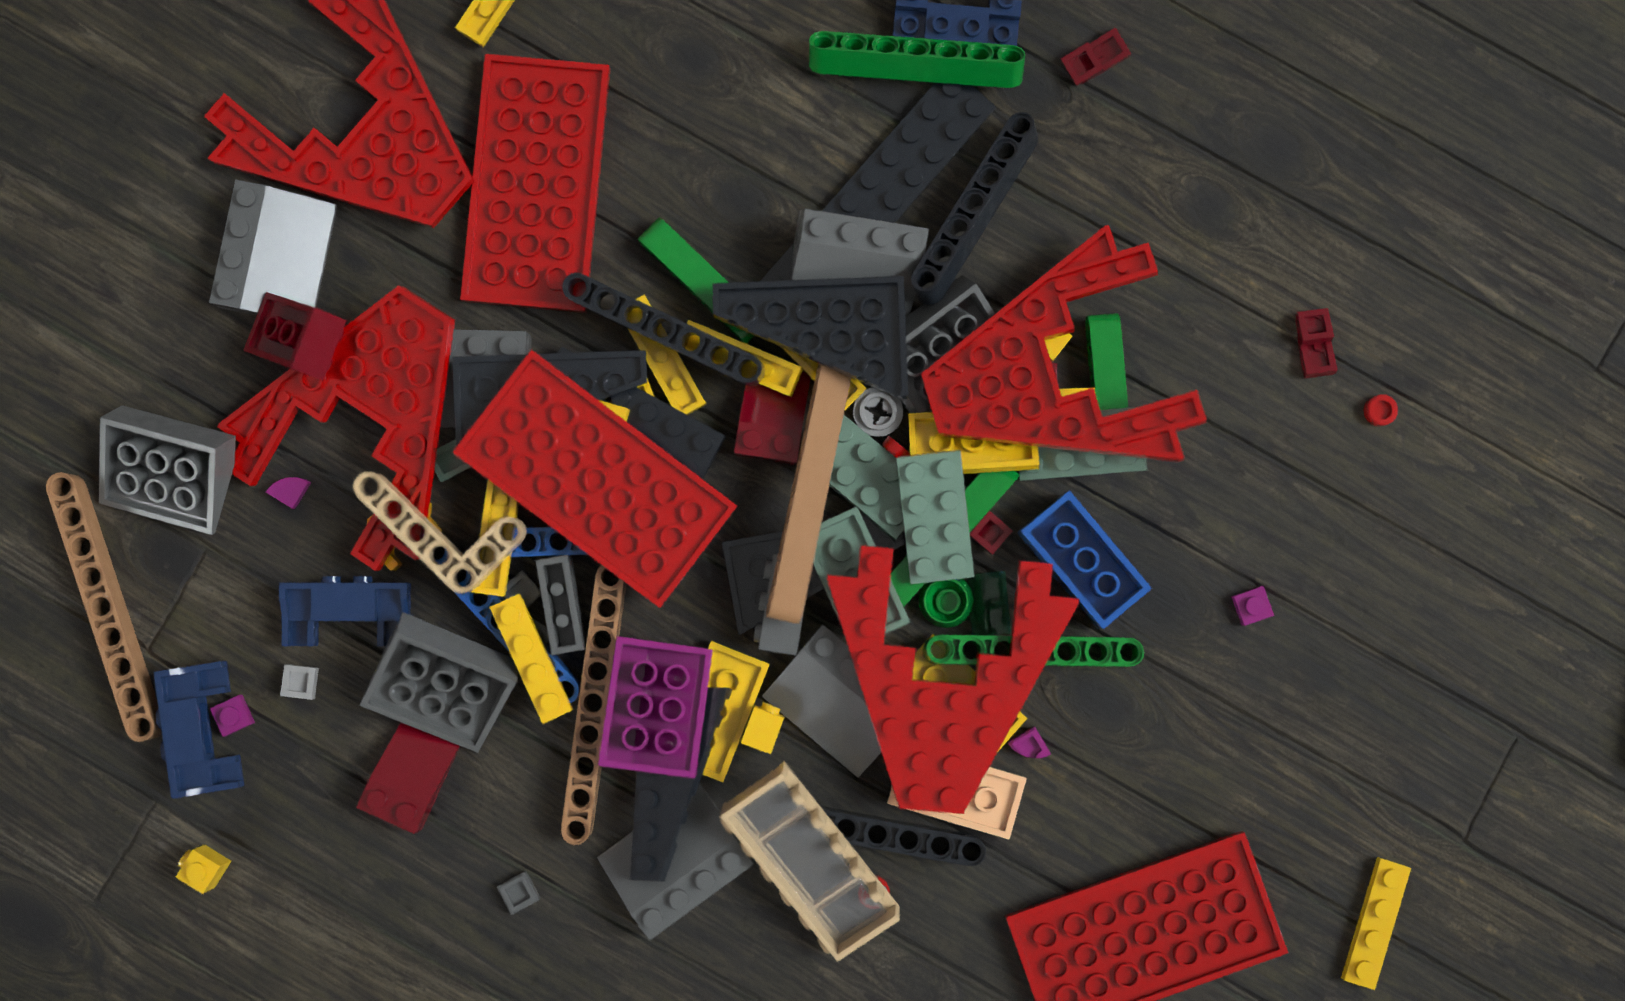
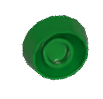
(946, 602)

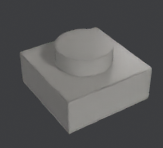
(299, 681)

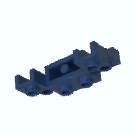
(958, 22)
(331, 600)
(187, 730)

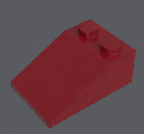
(295, 335)
(772, 423)
(408, 778)

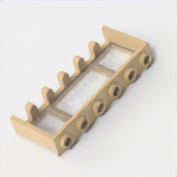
(810, 862)

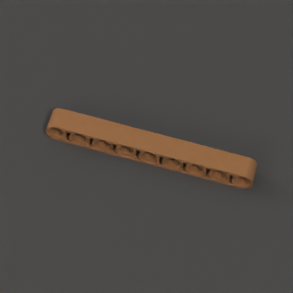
(808, 495)
(93, 596)
(586, 716)

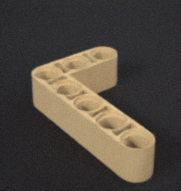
(434, 538)

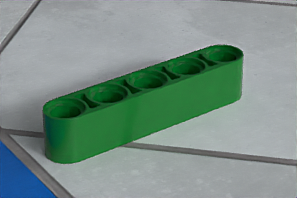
(685, 266)
(1106, 360)

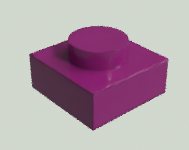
(1252, 605)
(232, 715)

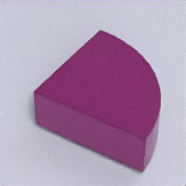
(289, 490)
(1030, 744)

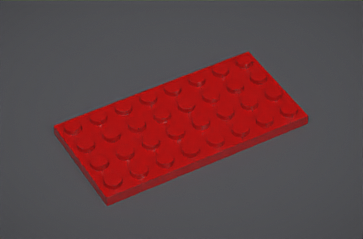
(534, 181)
(595, 478)
(1151, 928)

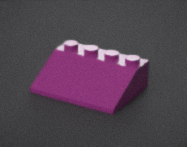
(655, 707)

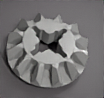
(864, 418)

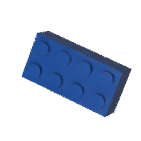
(1084, 560)

